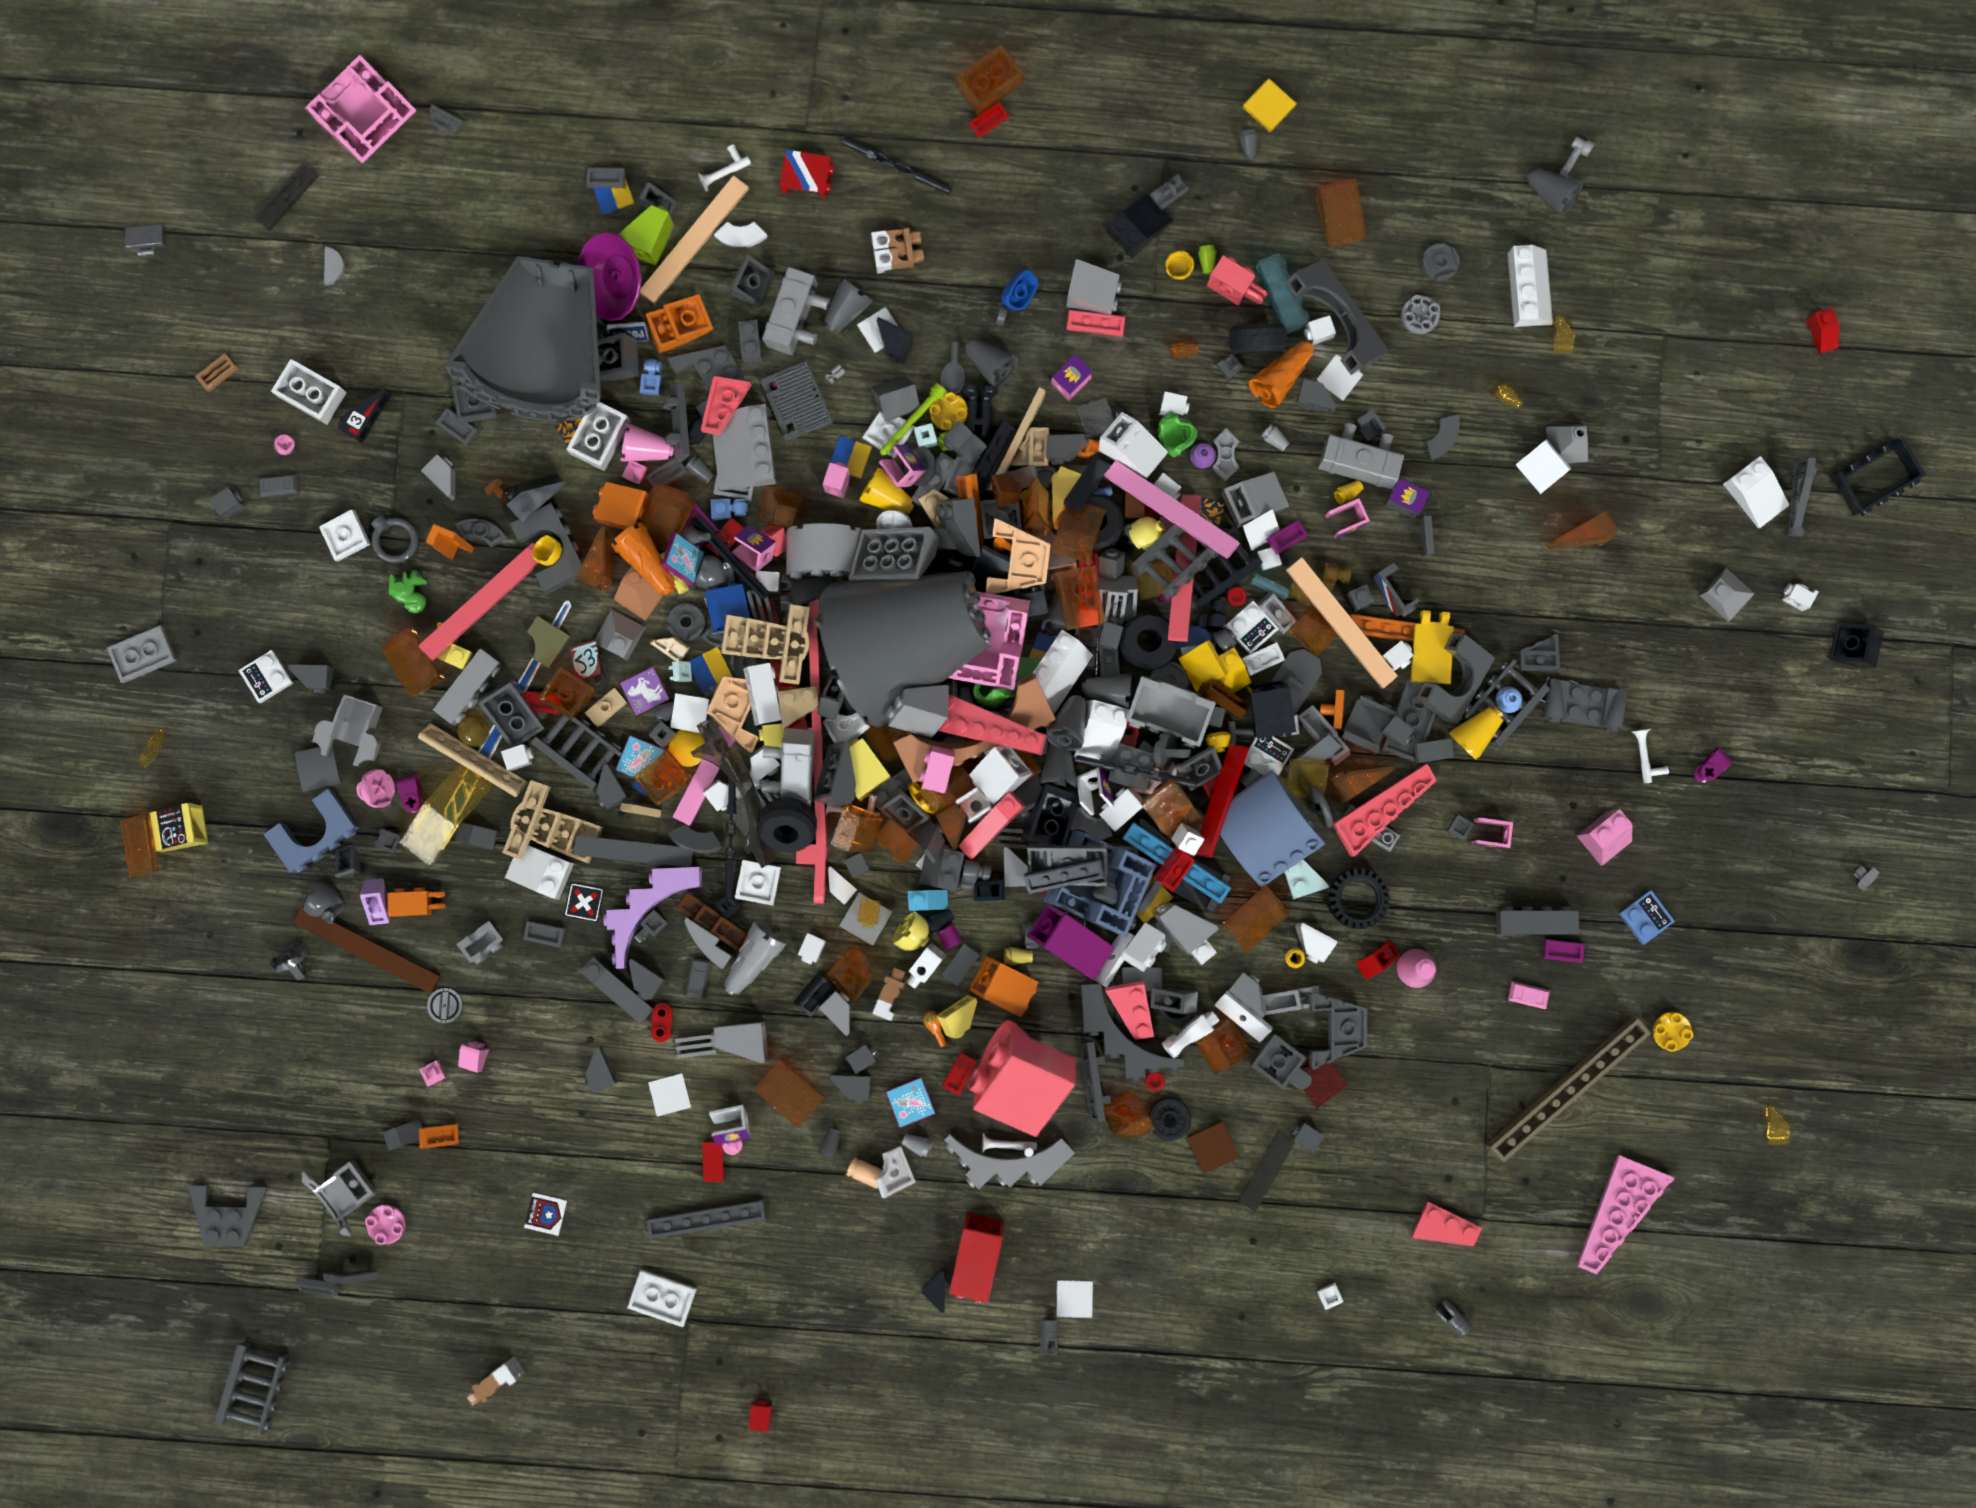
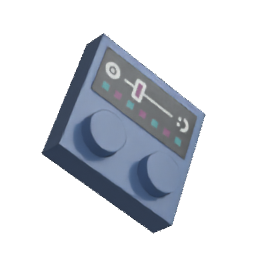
(1646, 917)

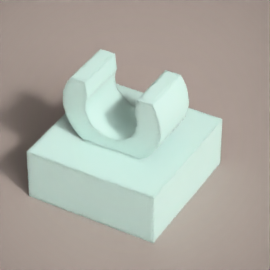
(681, 671)

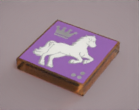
(644, 691)

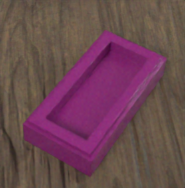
(1287, 537)
(1563, 950)

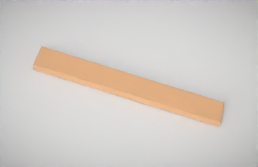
(694, 239)
(1341, 623)

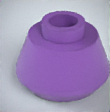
(1198, 456)

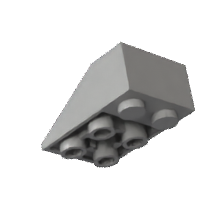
(1254, 498)

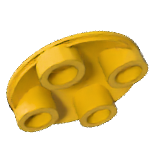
(948, 411)
(683, 745)
(917, 797)
(1672, 1031)

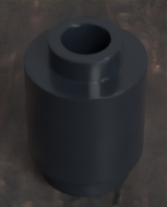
(694, 432)

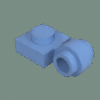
(650, 382)
(722, 508)

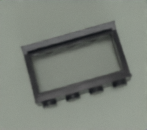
(1909, 461)

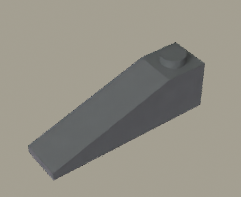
(616, 989)

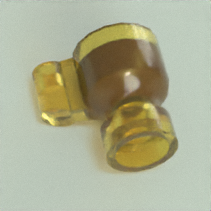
(1332, 573)

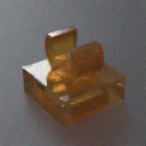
(494, 487)

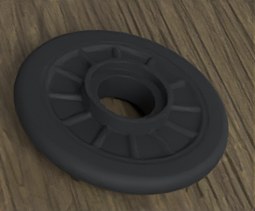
(1182, 1119)

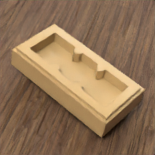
(606, 707)

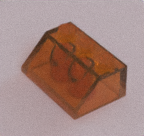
(410, 663)
(1255, 918)

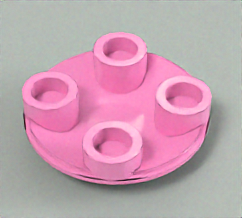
(385, 1224)

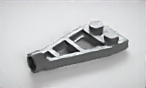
(1803, 470)

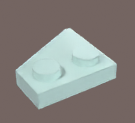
(1303, 880)

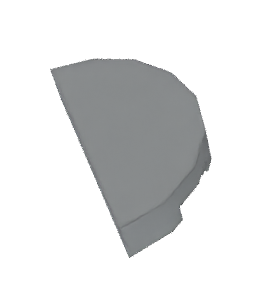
(333, 266)

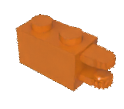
(412, 903)

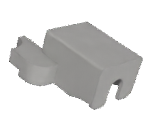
(353, 724)

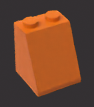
(620, 506)
(1004, 986)

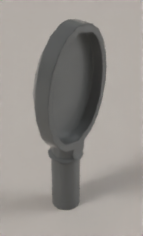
(953, 374)

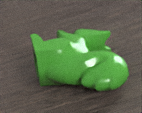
(403, 591)

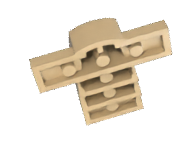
(770, 640)
(545, 826)

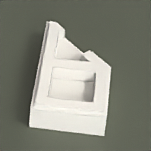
(839, 886)

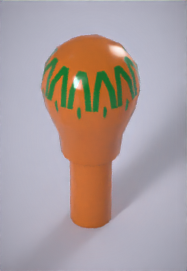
(932, 1023)

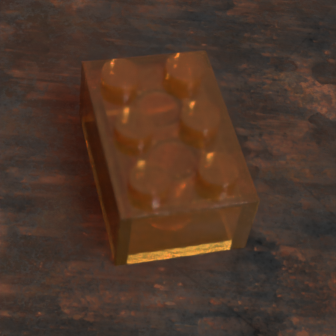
(989, 80)

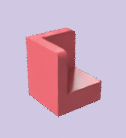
(777, 534)

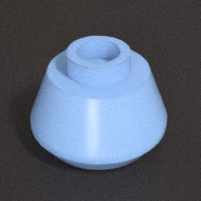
(1509, 699)

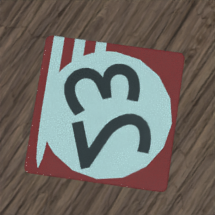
(585, 660)

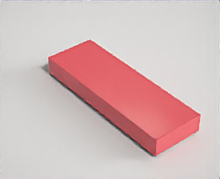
(1096, 323)

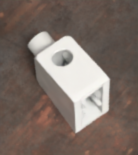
(929, 960)

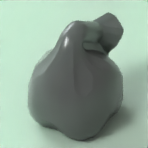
(714, 573)
(324, 902)

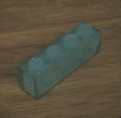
(1286, 306)

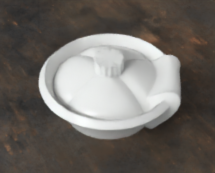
(893, 519)

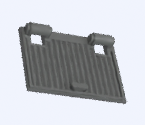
(796, 400)

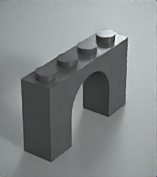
(548, 521)
(1475, 665)

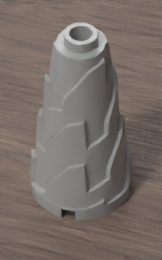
(754, 956)

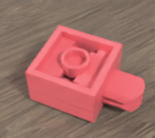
(1235, 282)

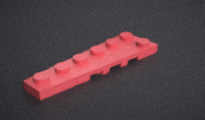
(979, 724)
(1372, 816)

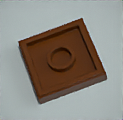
(1212, 1147)

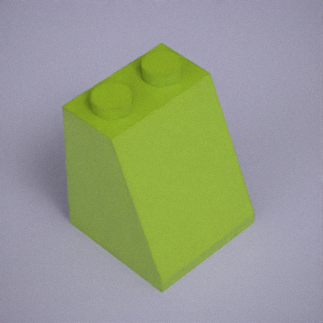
(649, 233)

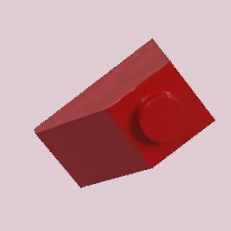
(1824, 329)
(1378, 959)

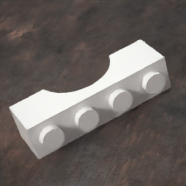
(718, 791)

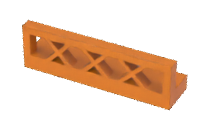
(968, 488)
(447, 541)

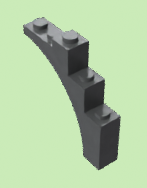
(1136, 1060)

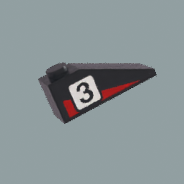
(361, 418)

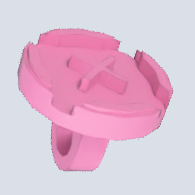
(376, 788)

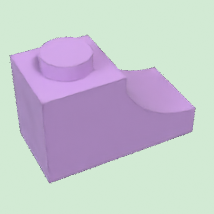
(375, 901)

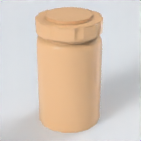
(864, 1172)

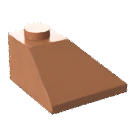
(637, 594)

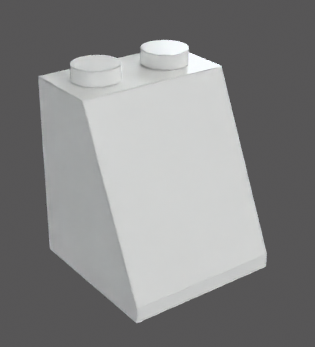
(1000, 773)

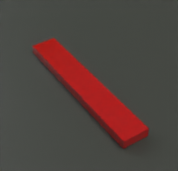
(1221, 798)

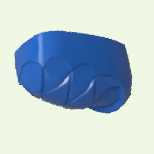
(1019, 290)

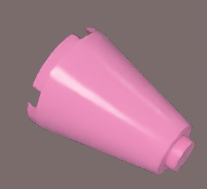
(644, 445)
(1416, 968)

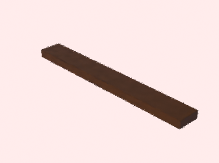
(368, 951)

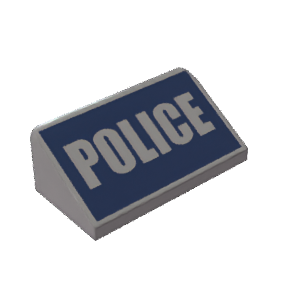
(636, 330)

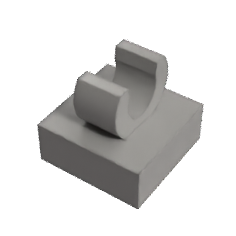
(1865, 877)

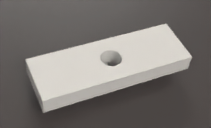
(1115, 960)
(1243, 1016)

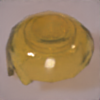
(473, 732)

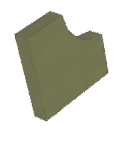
(548, 641)

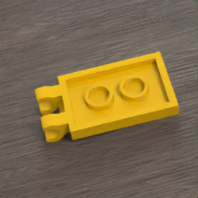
(1430, 659)

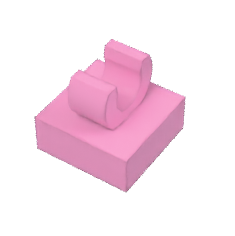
(433, 1073)

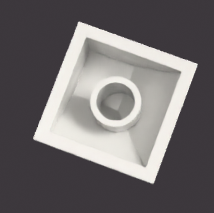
(1314, 943)

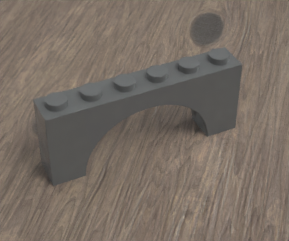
(1323, 285)

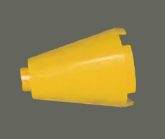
(885, 495)
(1478, 731)

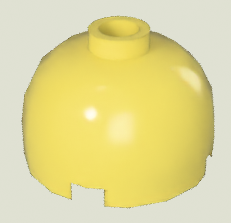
(1146, 532)
(912, 933)

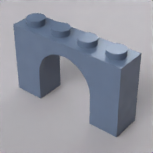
(338, 827)

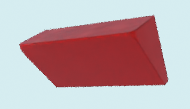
(1174, 869)

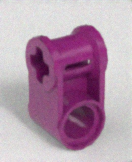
(1714, 763)
(410, 790)

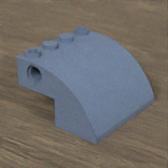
(1268, 829)
(1125, 870)

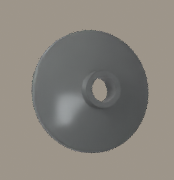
(928, 461)

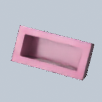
(836, 479)
(938, 769)

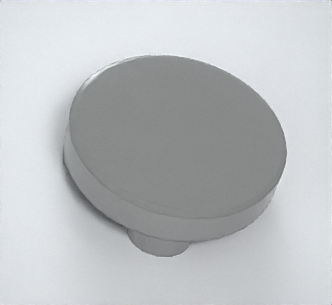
(1420, 314)

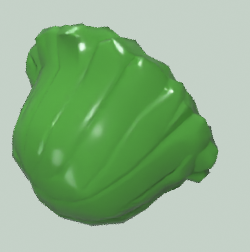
(1176, 433)
(991, 696)

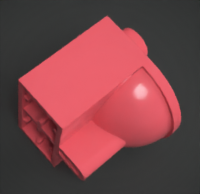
(1021, 1079)

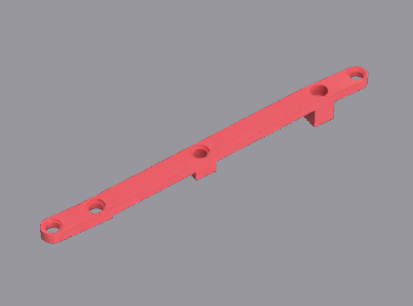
(817, 853)

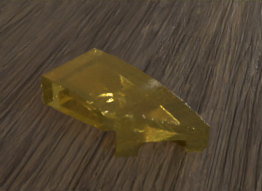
(1564, 337)
(153, 746)
(1778, 1128)

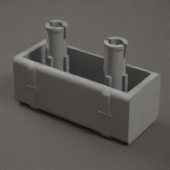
(791, 311)
(1361, 460)
(796, 765)

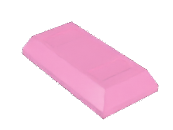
(1528, 995)

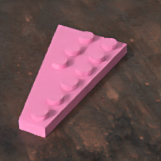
(1623, 1204)

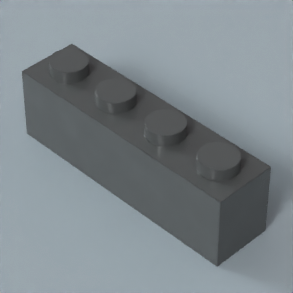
(1537, 922)

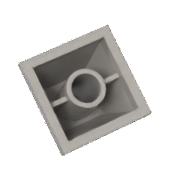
(1569, 442)

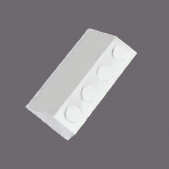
(1529, 286)
(1062, 667)

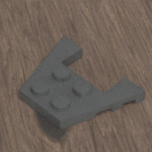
(708, 363)
(1346, 1029)
(226, 1224)

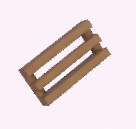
(212, 384)

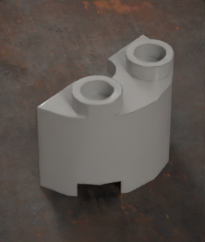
(480, 943)

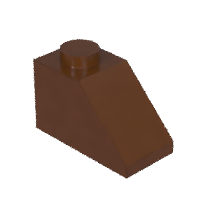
(1005, 490)

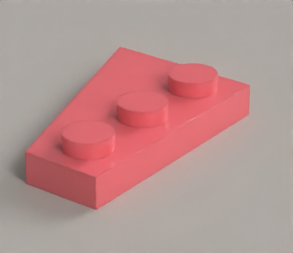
(722, 403)
(1133, 1008)
(1443, 1226)

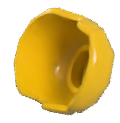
(1179, 265)
(547, 550)

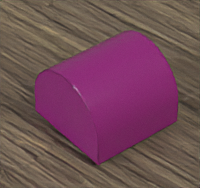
(949, 937)

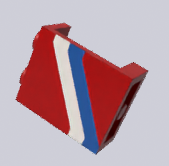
(806, 173)

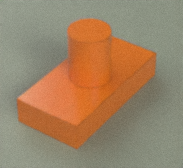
(1335, 710)
(438, 1136)

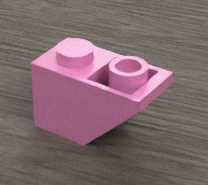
(473, 1056)

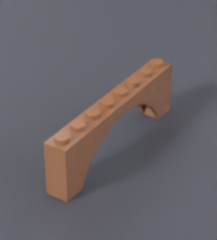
(1028, 709)

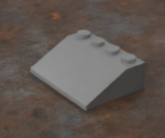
(745, 450)
(893, 554)

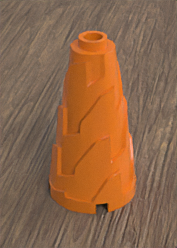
(1280, 375)
(642, 555)

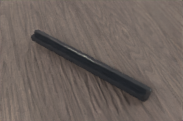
(730, 558)

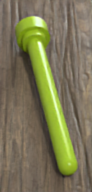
(937, 392)

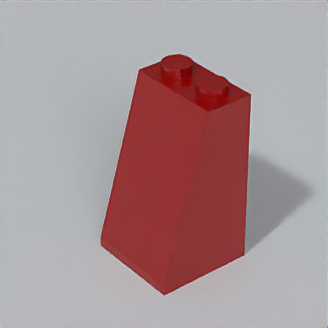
(977, 1258)

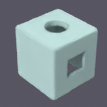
(923, 431)

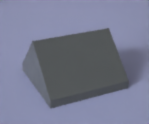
(751, 281)
(896, 398)
(904, 810)

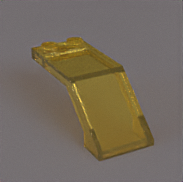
(444, 813)

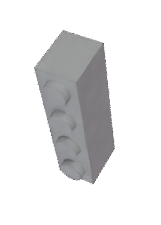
(468, 687)

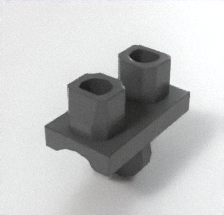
(1169, 192)

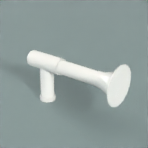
(739, 163)
(1647, 773)
(1028, 1147)

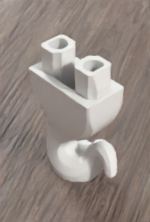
(1193, 1031)

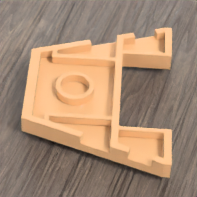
(1027, 560)
(729, 709)

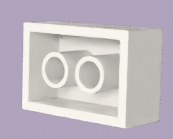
(308, 391)
(598, 436)

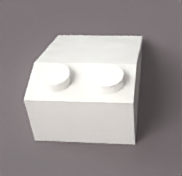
(1757, 492)
(1102, 729)
(540, 872)

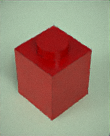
(760, 1415)

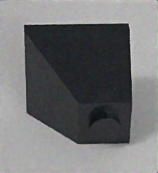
(895, 340)

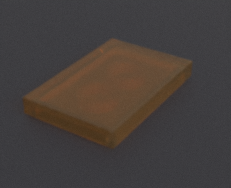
(1170, 809)
(139, 845)

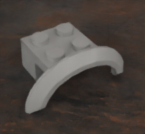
(342, 1193)

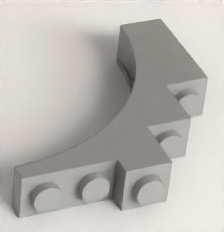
(1009, 1170)

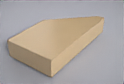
(672, 647)
(640, 810)

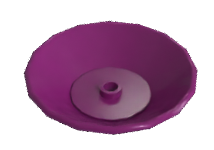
(615, 274)

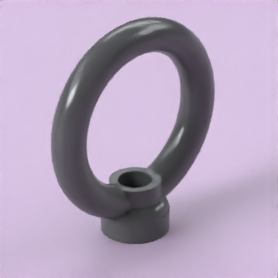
(382, 524)
(1318, 798)

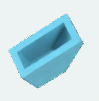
(928, 900)

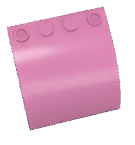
(360, 109)
(999, 662)

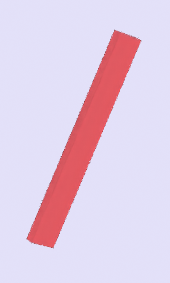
(1182, 601)
(479, 604)

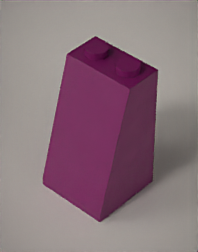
(1070, 941)

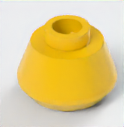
(1219, 740)

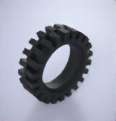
(1378, 886)

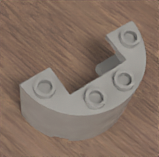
(821, 549)
(1170, 710)

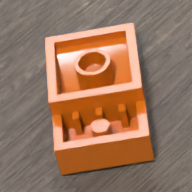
(678, 323)

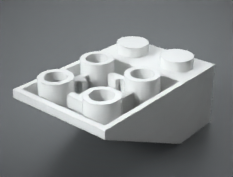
(1132, 445)

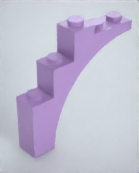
(641, 901)

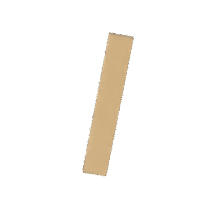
(1021, 433)
(472, 760)

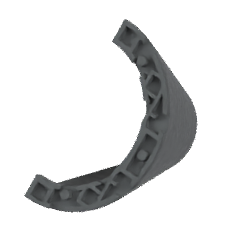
(534, 343)
(899, 636)

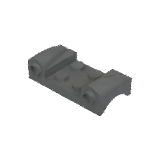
(1585, 705)
(1043, 856)

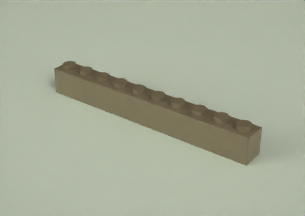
(1567, 1089)

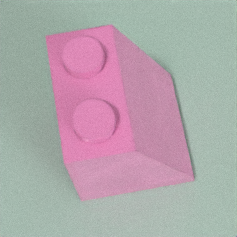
(1607, 835)

